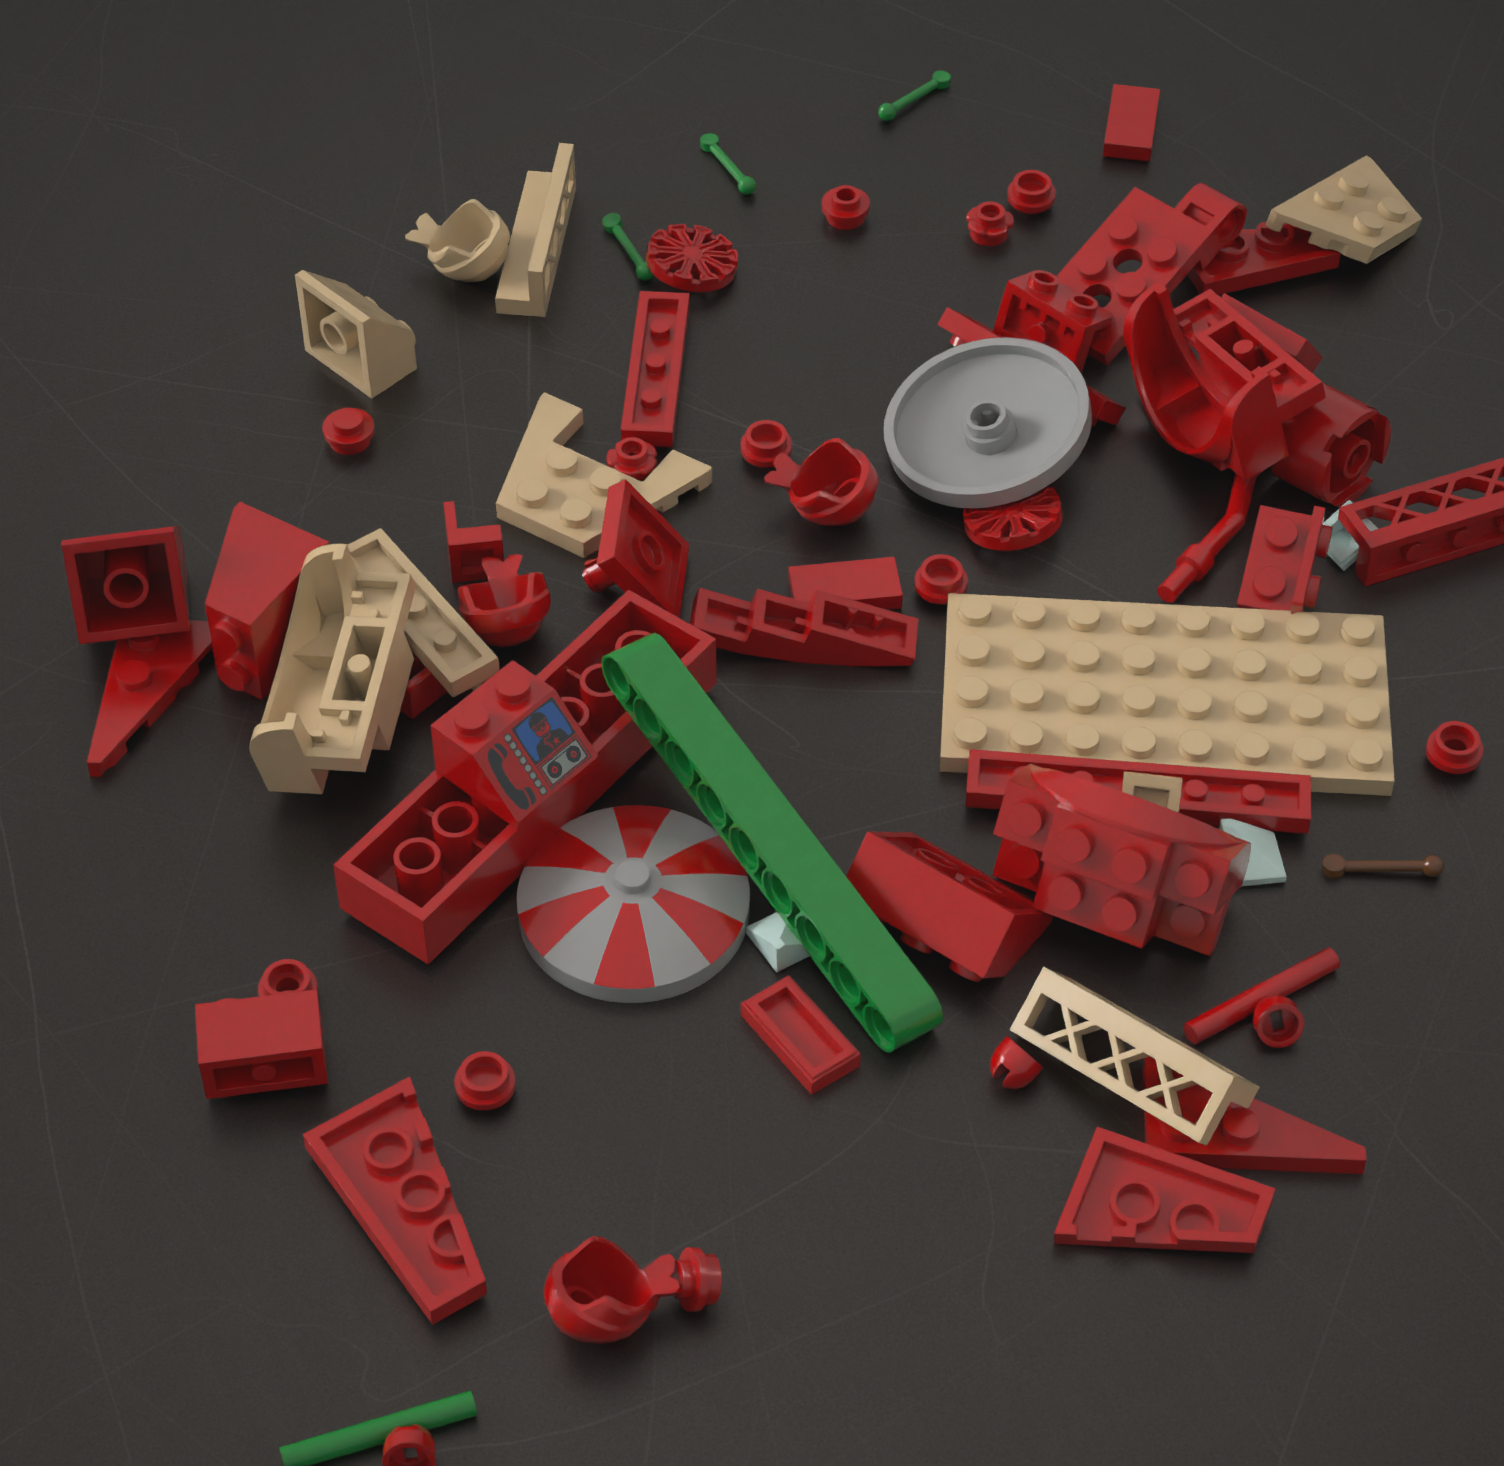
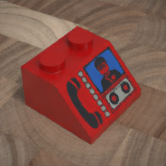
(512, 745)

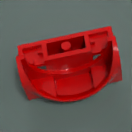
(1232, 401)
(1117, 860)

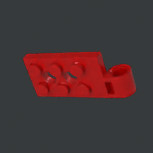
(1159, 237)

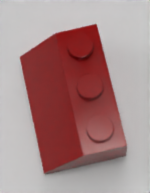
(945, 904)

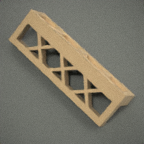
(537, 238)
(433, 626)
(1146, 1039)

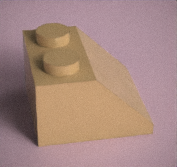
(353, 334)

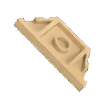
(1351, 212)

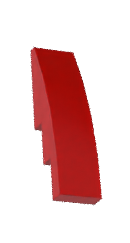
(816, 632)

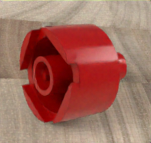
(1334, 448)

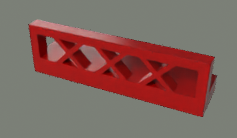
(1432, 538)

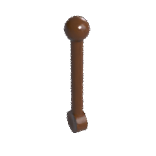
(1335, 866)

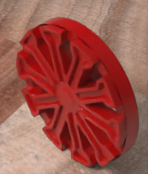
(710, 262)
(1011, 524)

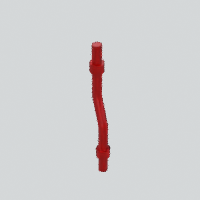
(1199, 558)

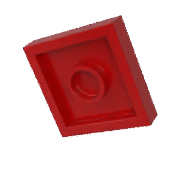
(638, 551)

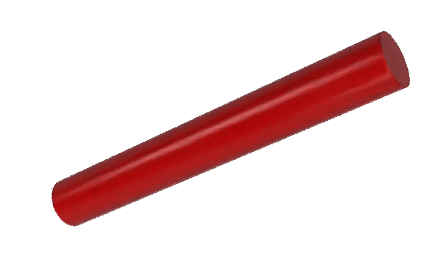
(1244, 1003)

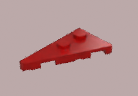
(142, 685)
(1251, 1136)

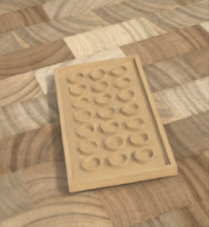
(1170, 687)

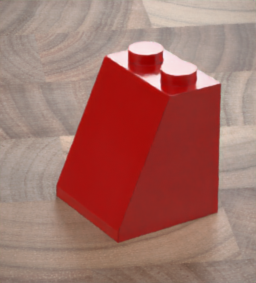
(128, 584)
(254, 596)

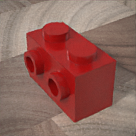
(261, 1043)

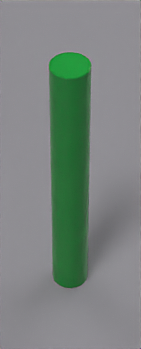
(375, 1431)

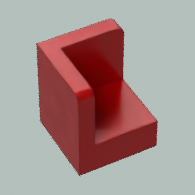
(469, 546)

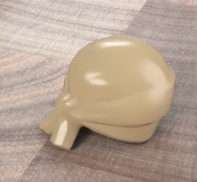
(467, 245)

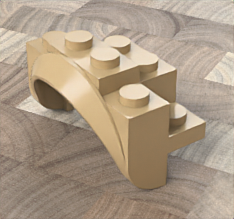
(336, 673)

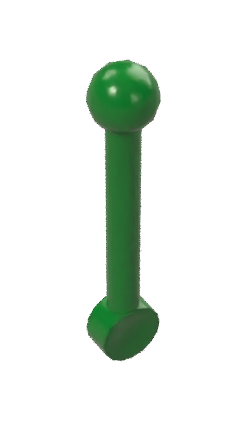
(939, 80)
(710, 143)
(613, 224)

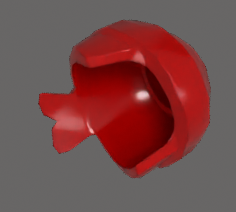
(830, 485)
(508, 605)
(603, 1293)

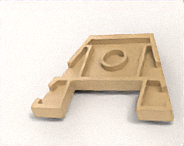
(565, 493)

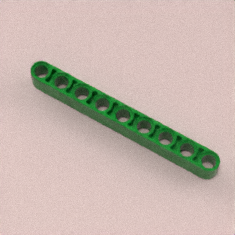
(773, 843)

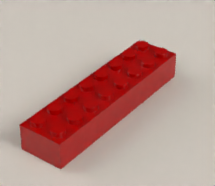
(449, 856)

